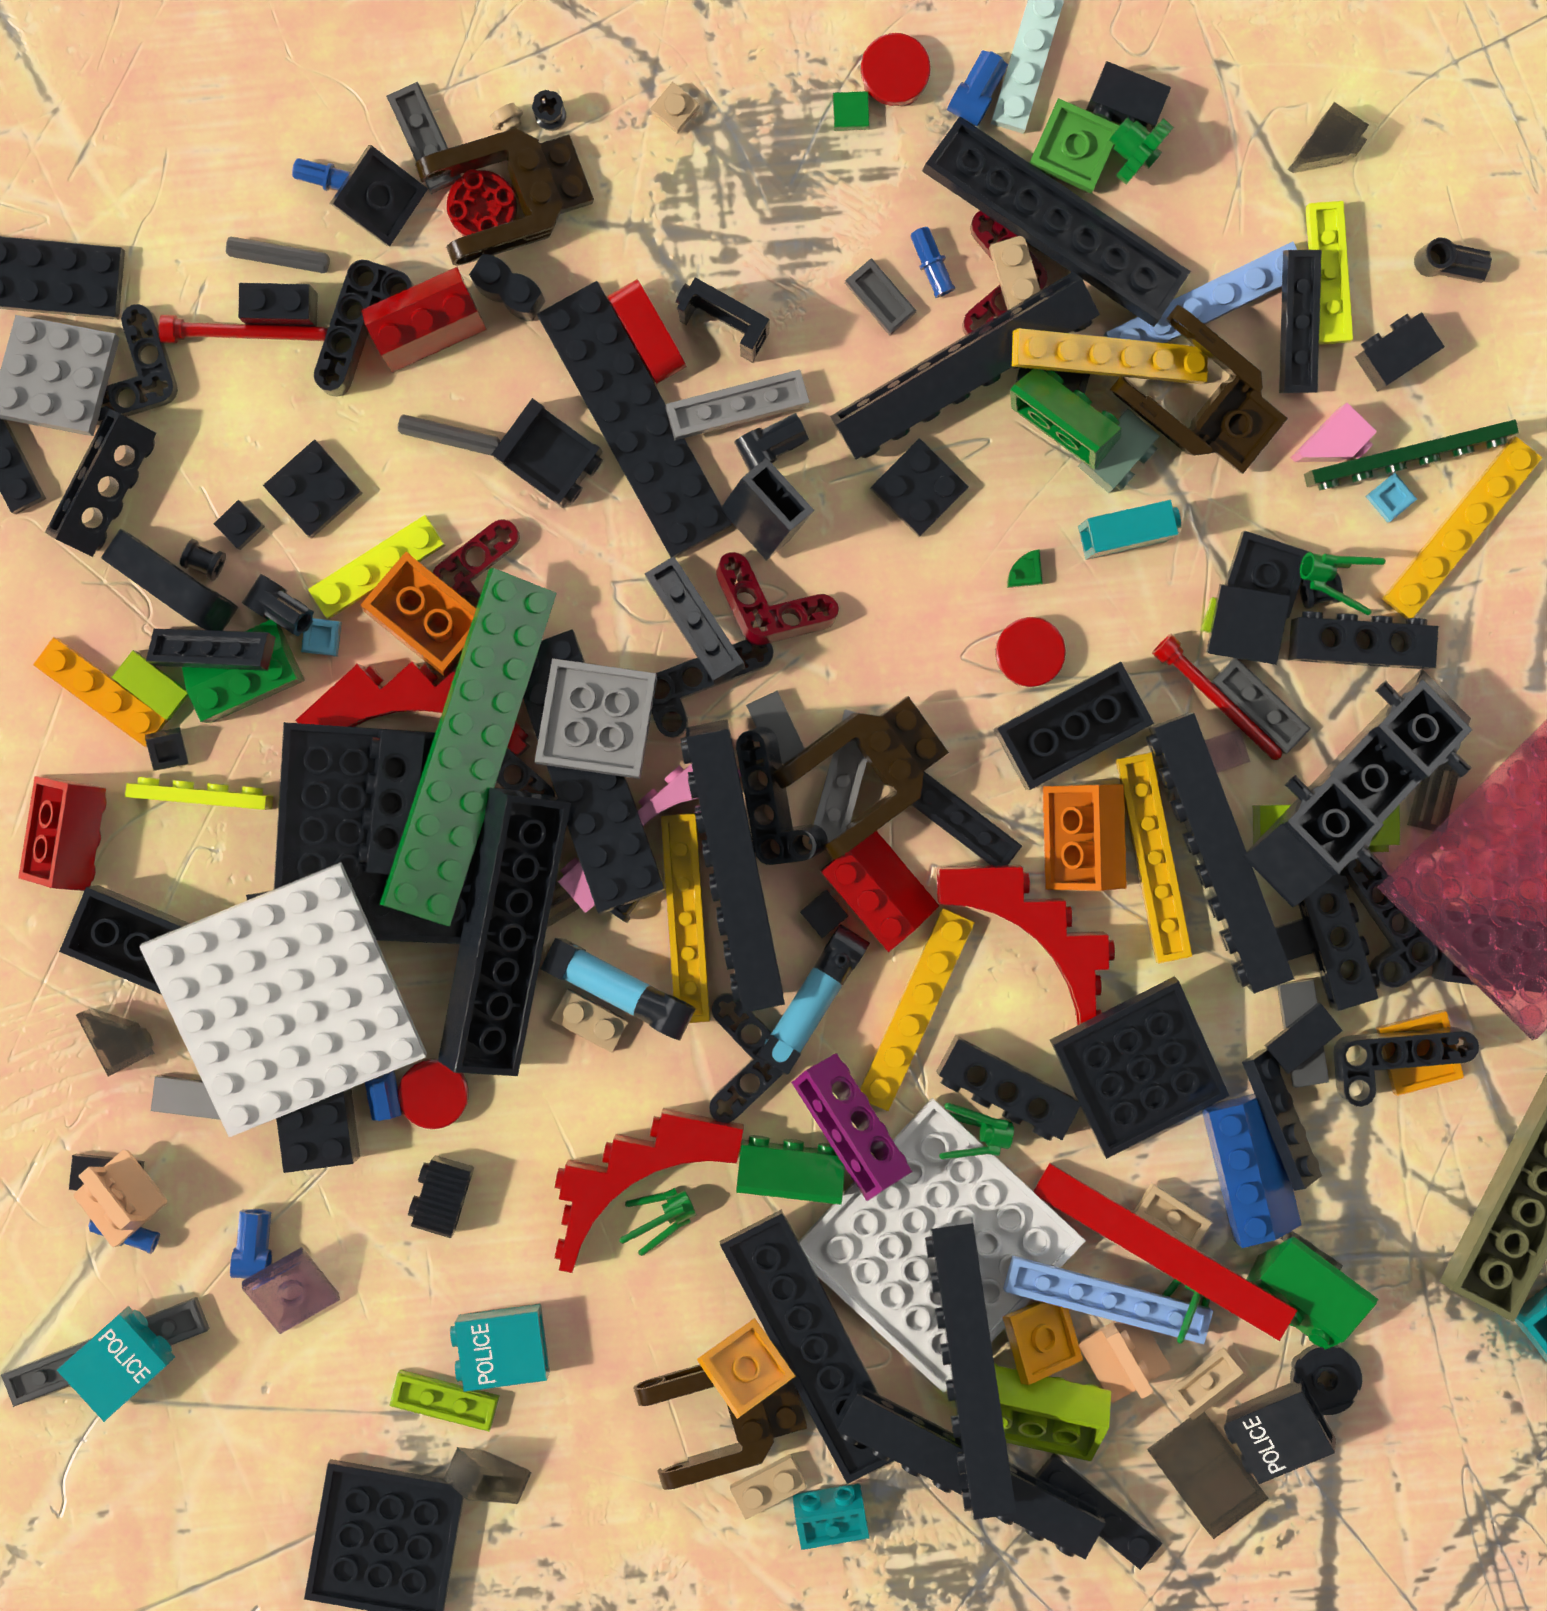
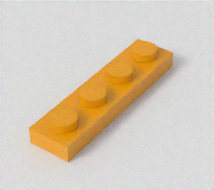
(98, 690)

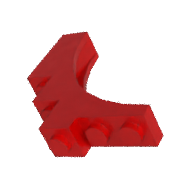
(361, 698)
(1002, 893)
(592, 1187)

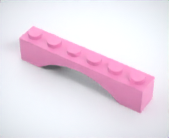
(652, 804)

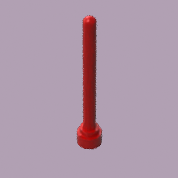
(174, 329)
(1171, 653)

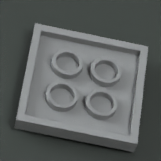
(55, 374)
(596, 718)

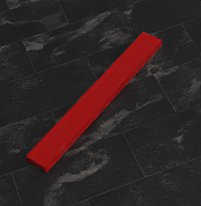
(1165, 1252)

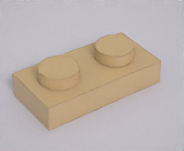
(1014, 270)
(589, 1020)
(1172, 1216)
(1208, 1383)
(768, 1486)

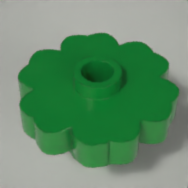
(1138, 146)

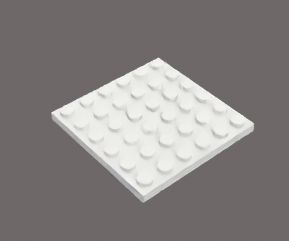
(284, 999)
(877, 1248)

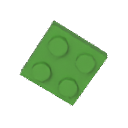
(1074, 146)

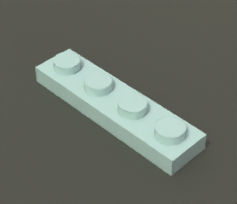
(1026, 64)

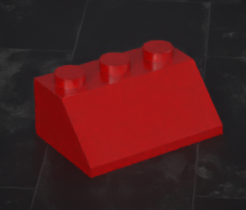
(423, 319)
(62, 834)
(881, 890)

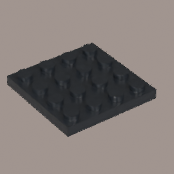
(1140, 1067)
(383, 1539)

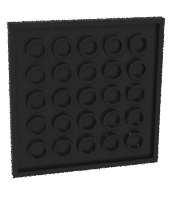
(322, 823)

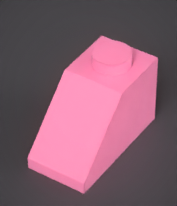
(1338, 438)

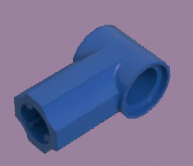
(975, 94)
(383, 1097)
(252, 1244)

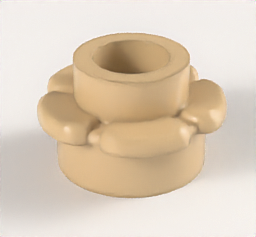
(506, 117)

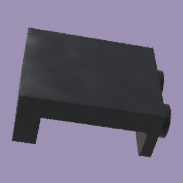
(727, 310)
(548, 454)

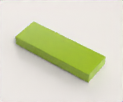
(444, 1400)

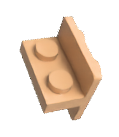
(119, 1197)
(1124, 1359)

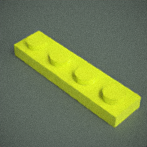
(1328, 233)
(366, 571)
(184, 792)

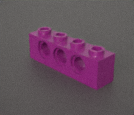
(836, 1119)

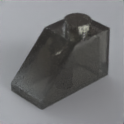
(1331, 140)
(115, 1039)
(486, 1476)

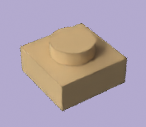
(675, 107)

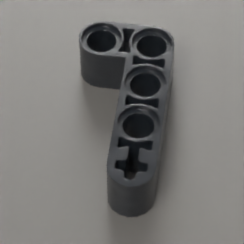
(355, 329)
(169, 583)
(680, 690)
(758, 796)
(1401, 941)
(1403, 1057)

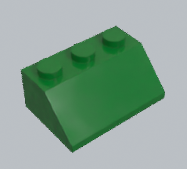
(1065, 416)
(226, 691)
(790, 1170)
(1325, 1298)

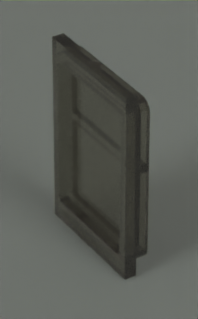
(1207, 1474)

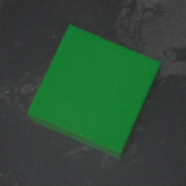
(850, 111)

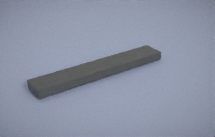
(42, 1377)

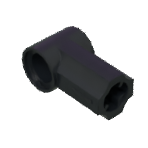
(1455, 261)
(771, 441)
(273, 602)

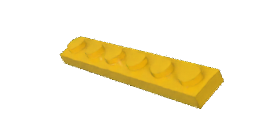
(1108, 356)
(1462, 528)
(1154, 858)
(685, 913)
(915, 1008)

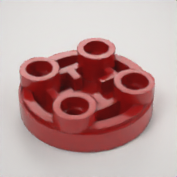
(895, 69)
(480, 202)
(1030, 652)
(432, 1094)

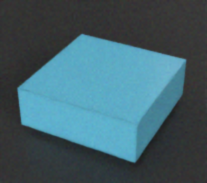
(1391, 497)
(322, 637)

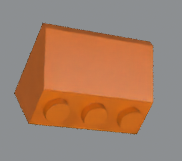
(421, 613)
(1084, 837)

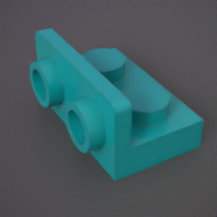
(830, 1516)

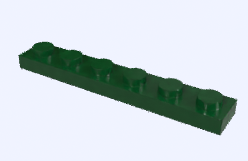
(1425, 452)

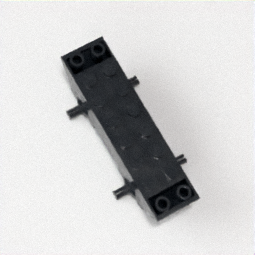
(1360, 789)

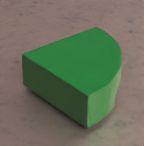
(1026, 571)

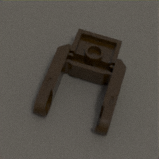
(544, 178)
(1234, 419)
(897, 748)
(755, 1430)

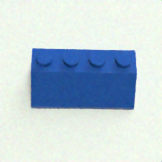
(1250, 1172)

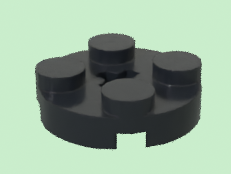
(1335, 1360)

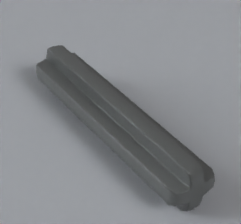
(277, 254)
(447, 434)

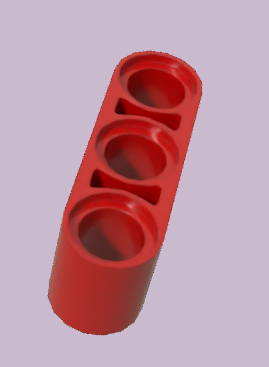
(646, 331)

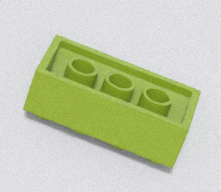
(1053, 1414)

